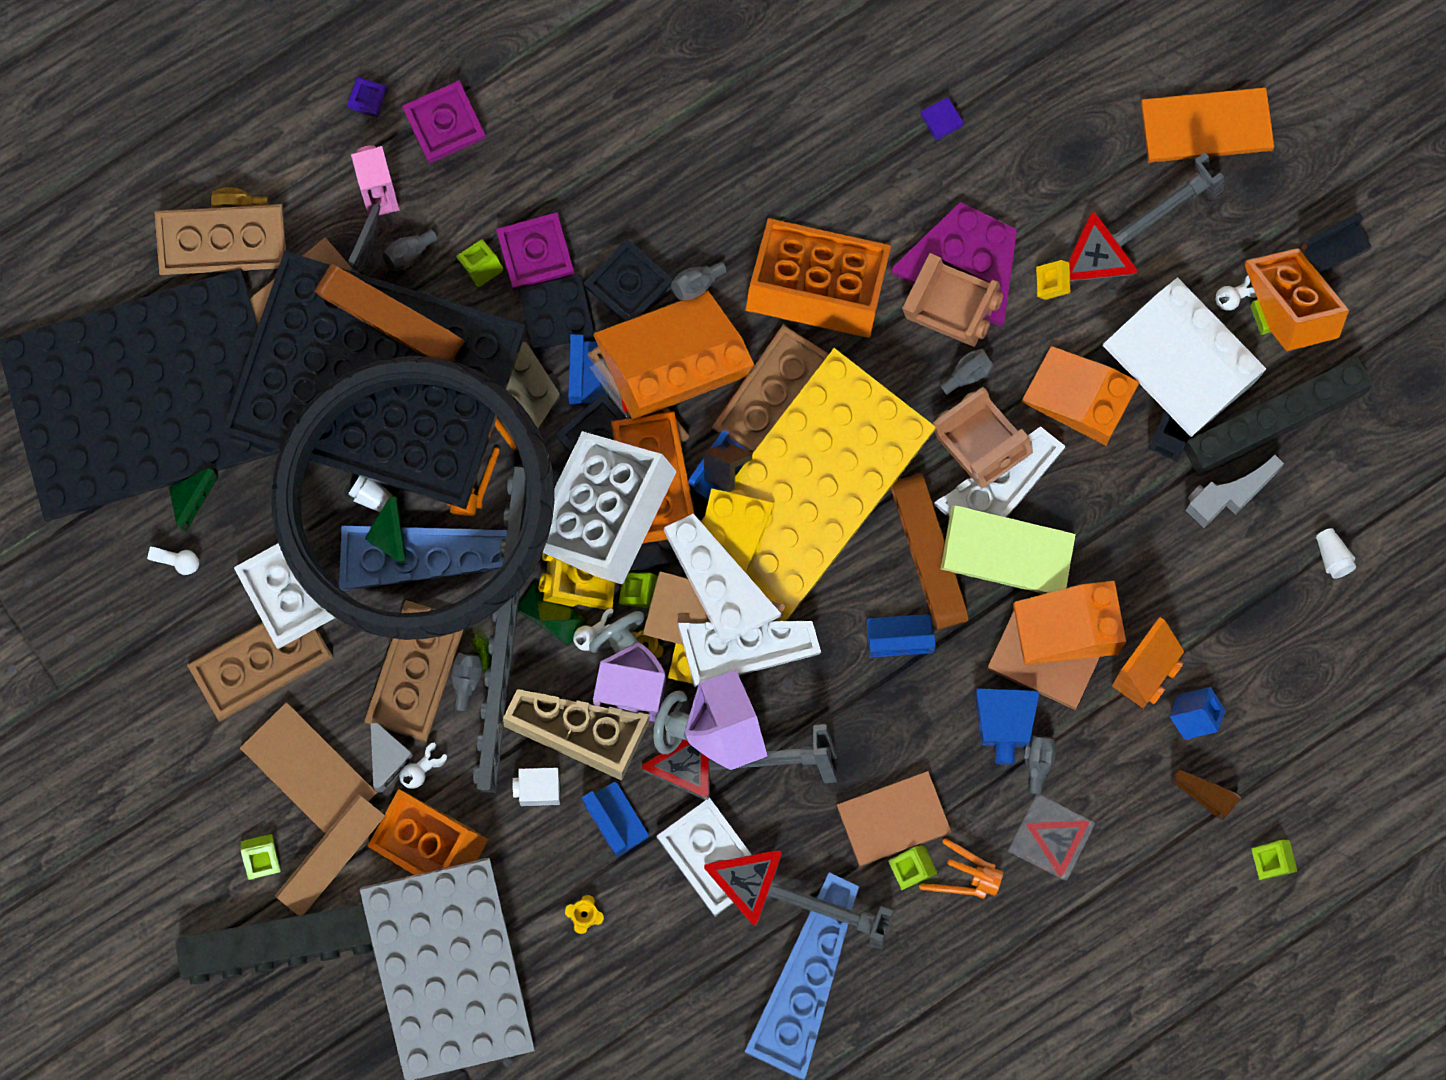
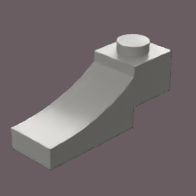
(1210, 501)

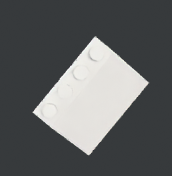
(1184, 357)
(606, 505)

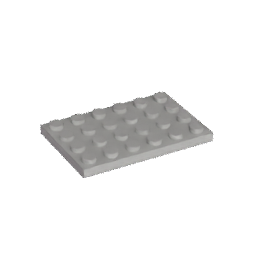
(447, 969)

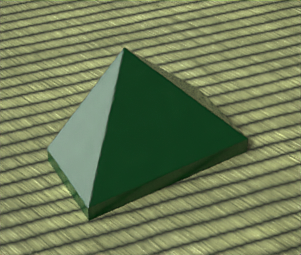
(190, 495)
(387, 532)
(552, 617)

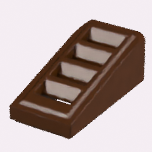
(1209, 795)

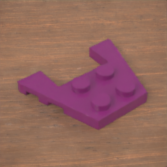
(969, 244)

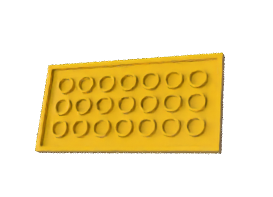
(825, 474)

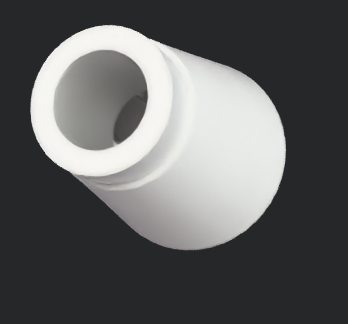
(370, 493)
(1335, 554)

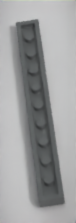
(501, 648)

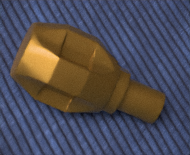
(235, 197)

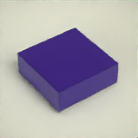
(367, 97)
(941, 119)

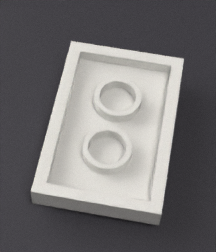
(279, 597)
(701, 839)

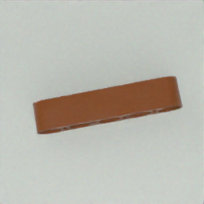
(387, 315)
(927, 549)

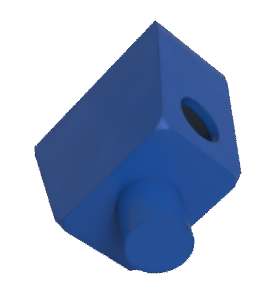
(1005, 720)

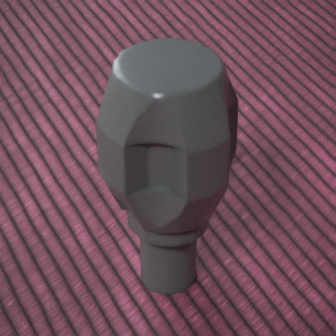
(407, 250)
(696, 280)
(969, 371)
(465, 678)
(1039, 760)

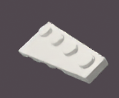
(1011, 487)
(721, 585)
(753, 651)

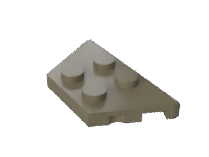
(532, 387)

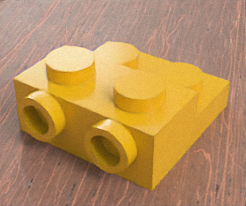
(573, 586)

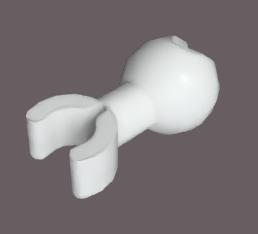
(1231, 296)
(185, 561)
(588, 633)
(416, 772)

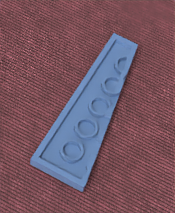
(429, 555)
(797, 1004)

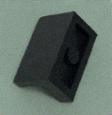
(1336, 244)

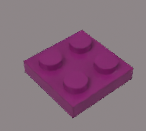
(443, 122)
(535, 251)

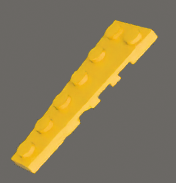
(738, 527)

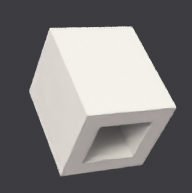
(537, 787)

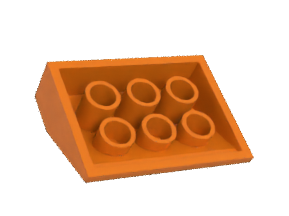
(818, 278)
(673, 354)

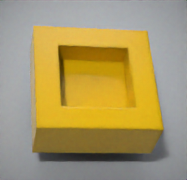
(1053, 279)

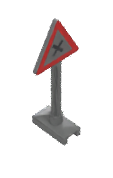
(1100, 253)

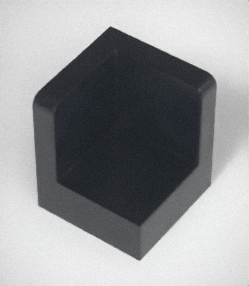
(1169, 438)
(722, 464)

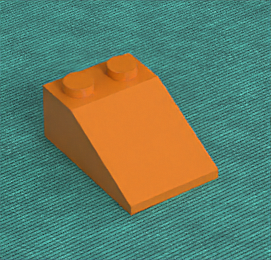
(1296, 299)
(1081, 393)
(1070, 624)
(1150, 665)
(424, 837)

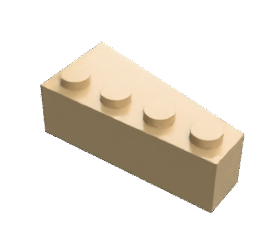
(582, 731)

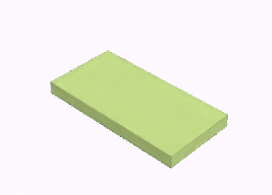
(1007, 551)

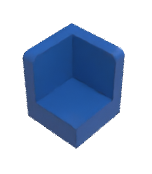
(1197, 713)

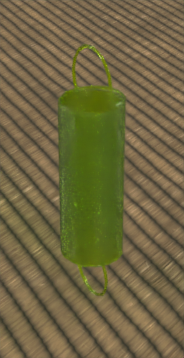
(481, 650)

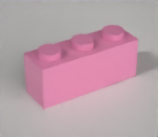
(374, 179)

